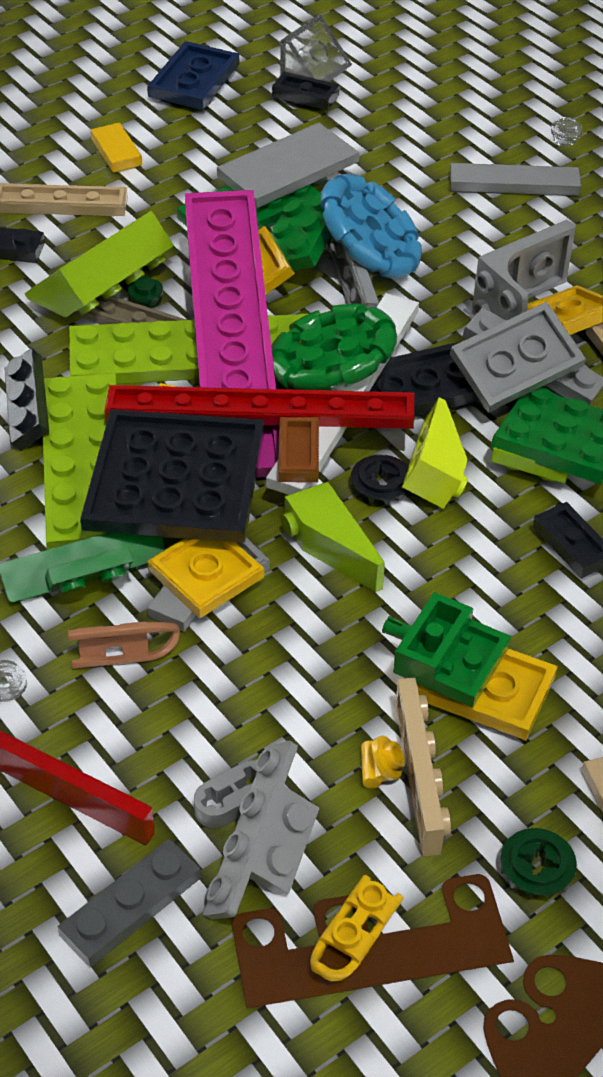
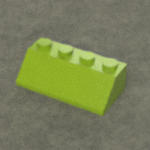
(103, 267)

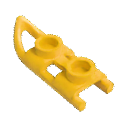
(347, 933)

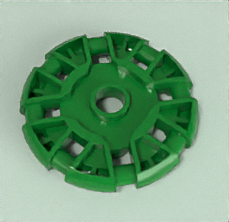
(333, 348)

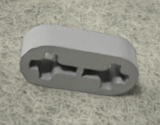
(226, 789)

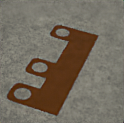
(467, 942)

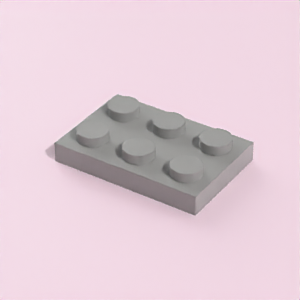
(517, 356)

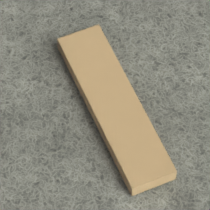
(63, 199)

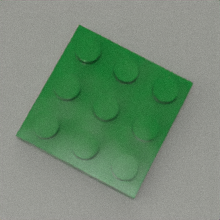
(555, 434)

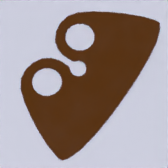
(556, 1047)

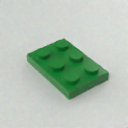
(302, 232)

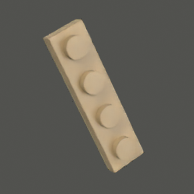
(424, 781)

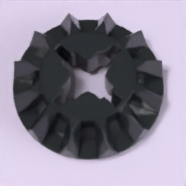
(391, 470)

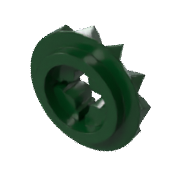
(558, 862)

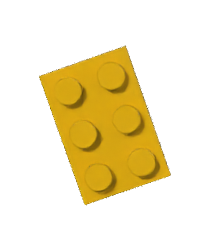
(510, 697)

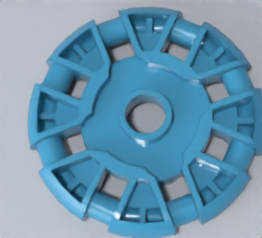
(371, 226)

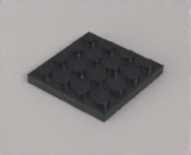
(174, 476)

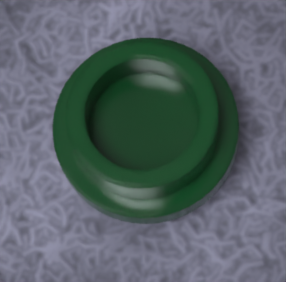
(146, 291)

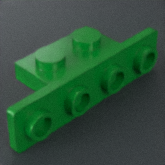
(76, 563)

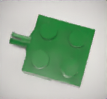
(448, 649)

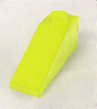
(437, 459)

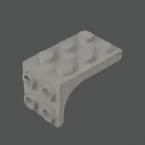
(523, 270)

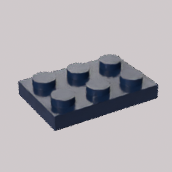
(193, 75)

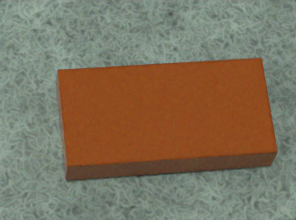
(299, 449)

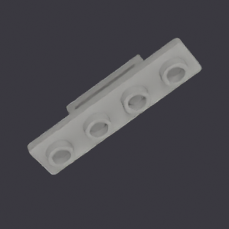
(267, 835)

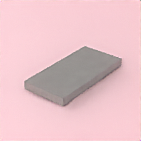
(288, 164)

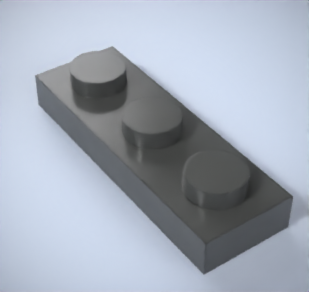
(129, 902)

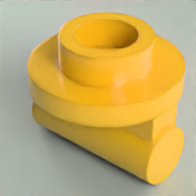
(381, 761)

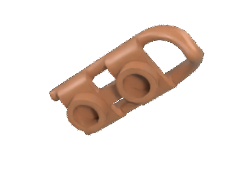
(129, 636)

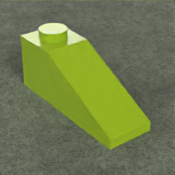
(332, 535)

